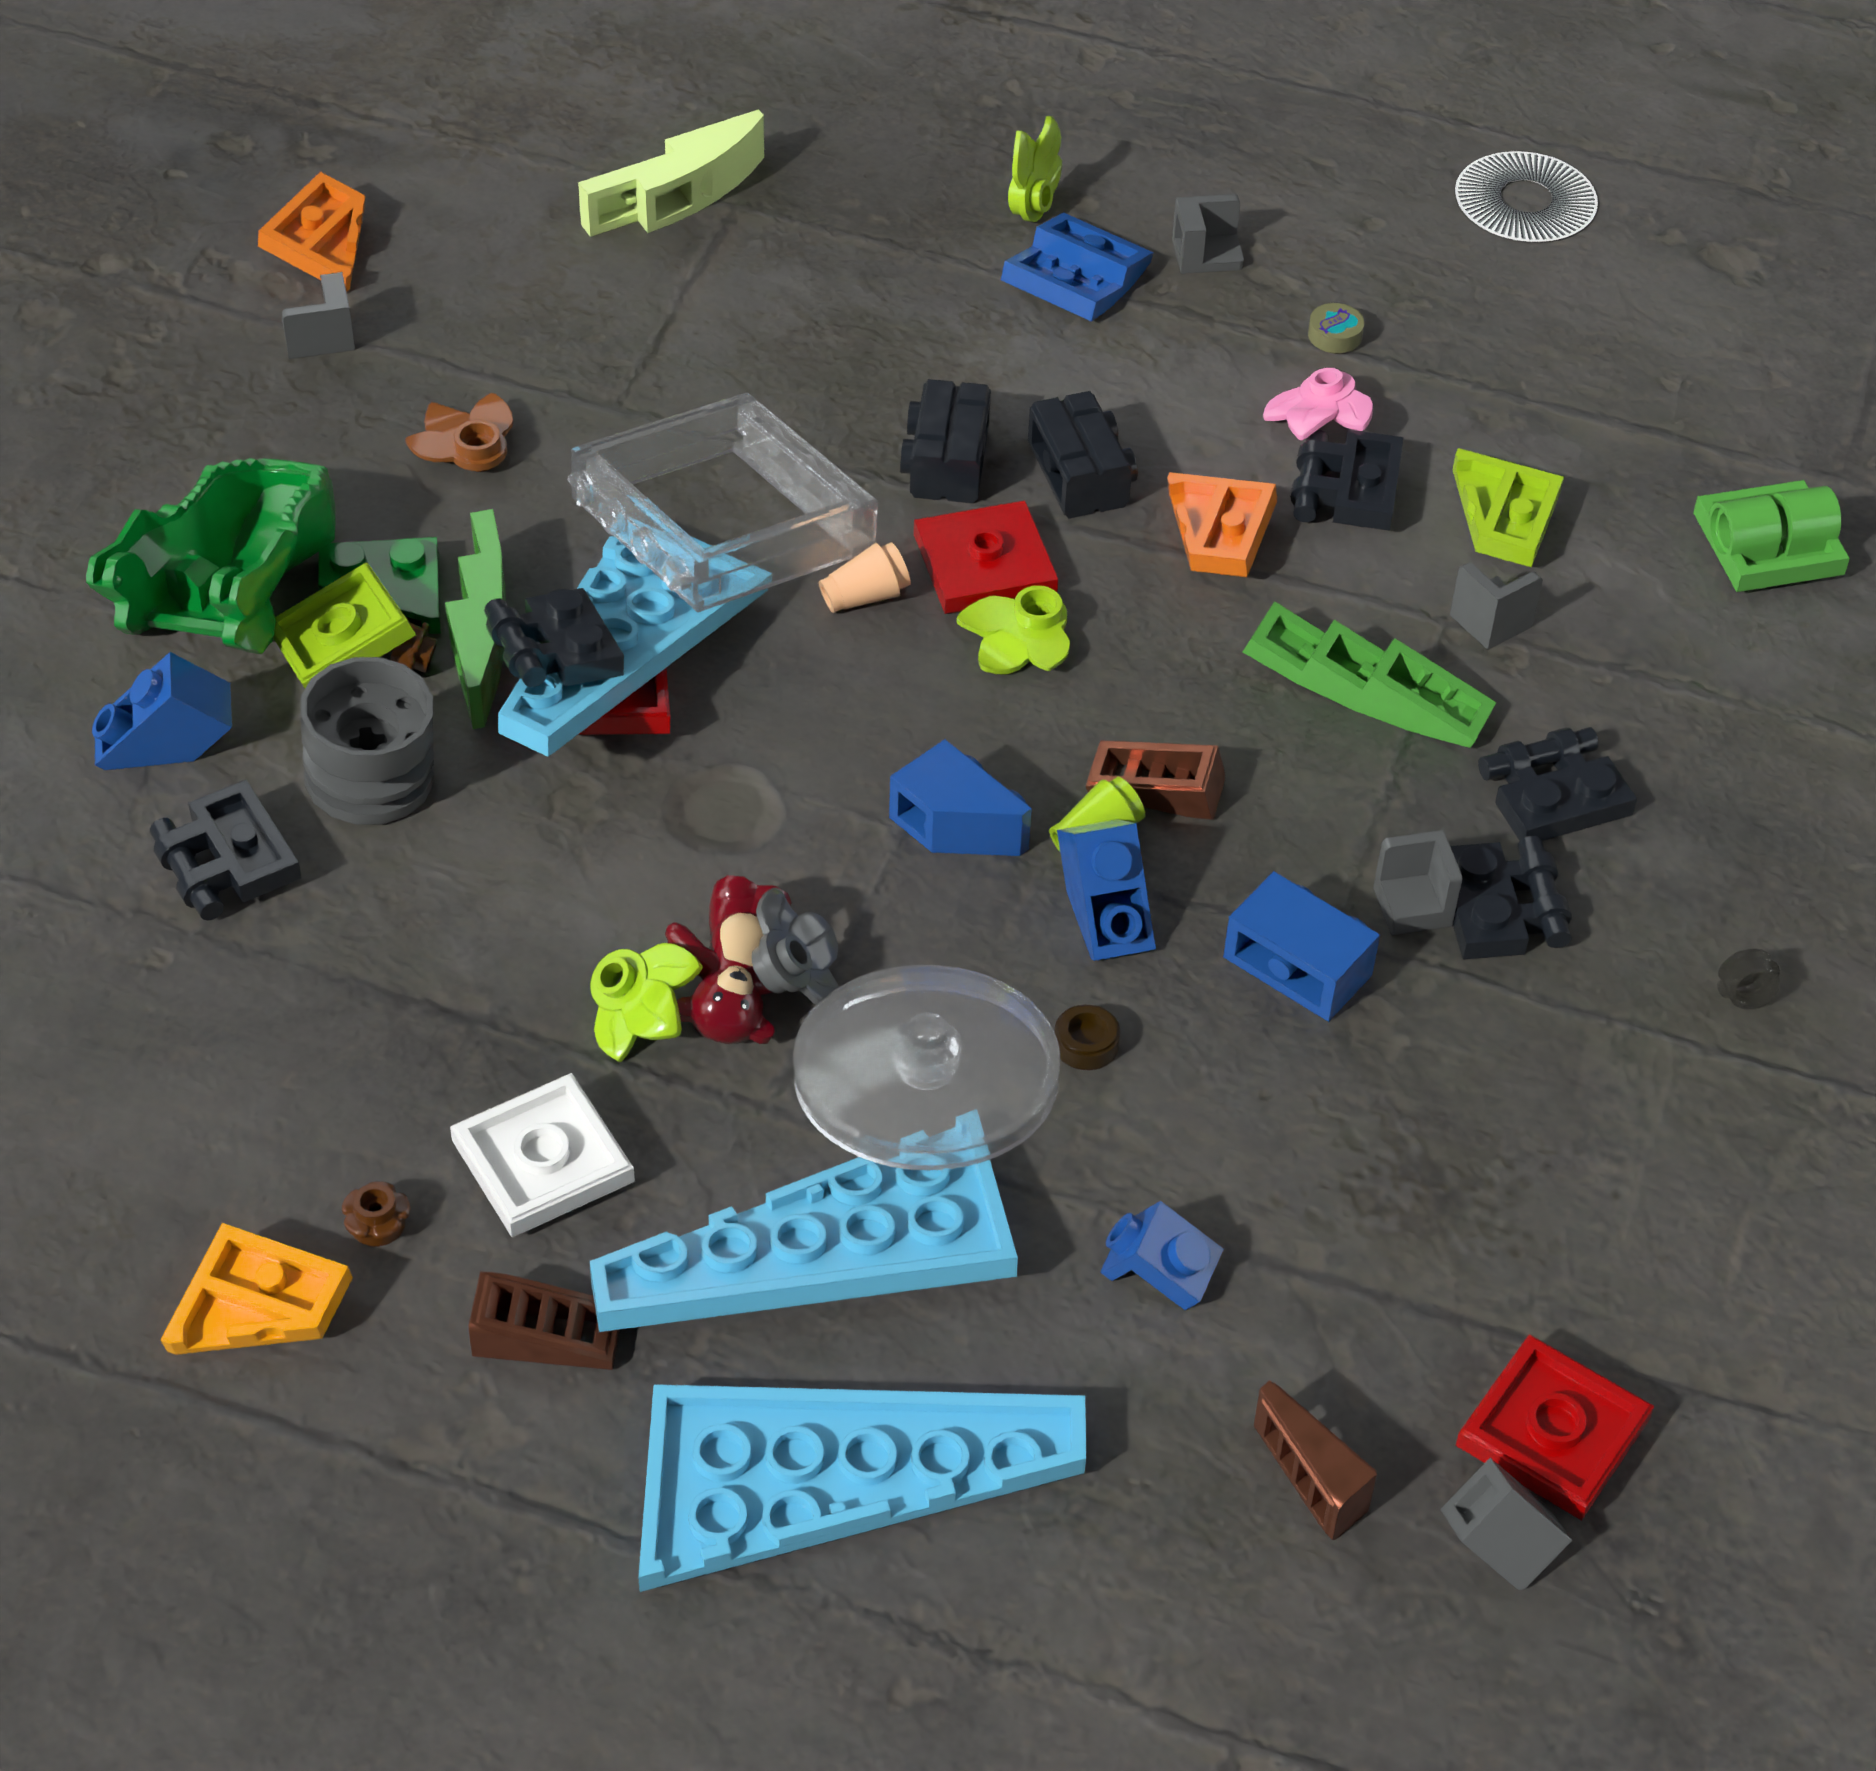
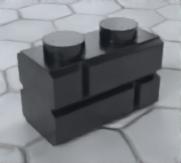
(948, 441)
(1081, 454)

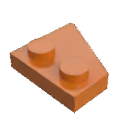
(318, 229)
(1221, 520)

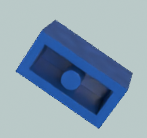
(1301, 945)

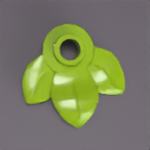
(1035, 172)
(1019, 630)
(644, 997)

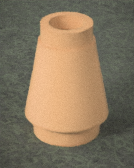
(866, 579)

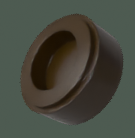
(1087, 1037)

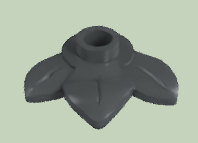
(794, 949)

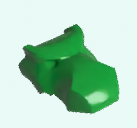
(218, 552)

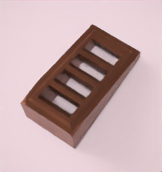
(1196, 771)
(515, 1342)
(1319, 1465)

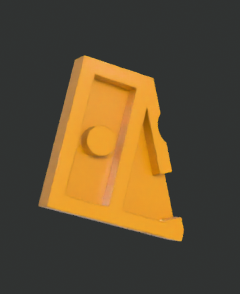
(255, 1295)

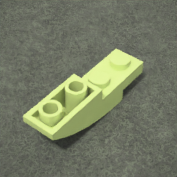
(670, 187)

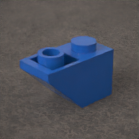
(164, 717)
(958, 806)
(1107, 887)

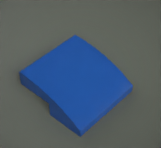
(1077, 266)

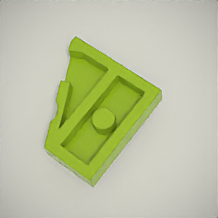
(1505, 505)

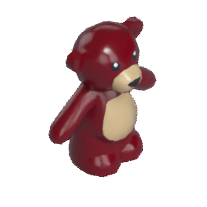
(729, 998)

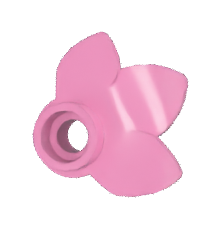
(1320, 399)

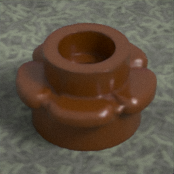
(417, 651)
(379, 1226)

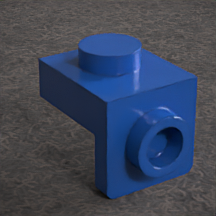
(1163, 1252)

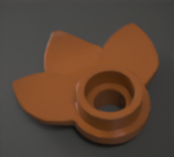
(468, 440)

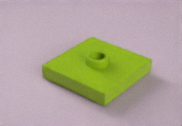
(341, 623)

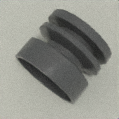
(367, 740)

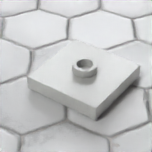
(542, 1154)

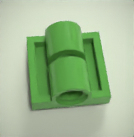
(1774, 534)

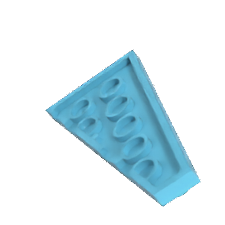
(650, 629)
(813, 1242)
(799, 1467)

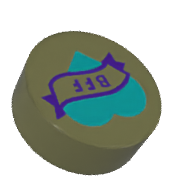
(1336, 328)

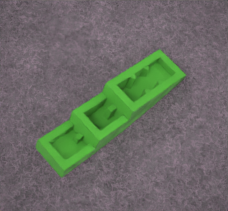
(473, 650)
(1386, 685)

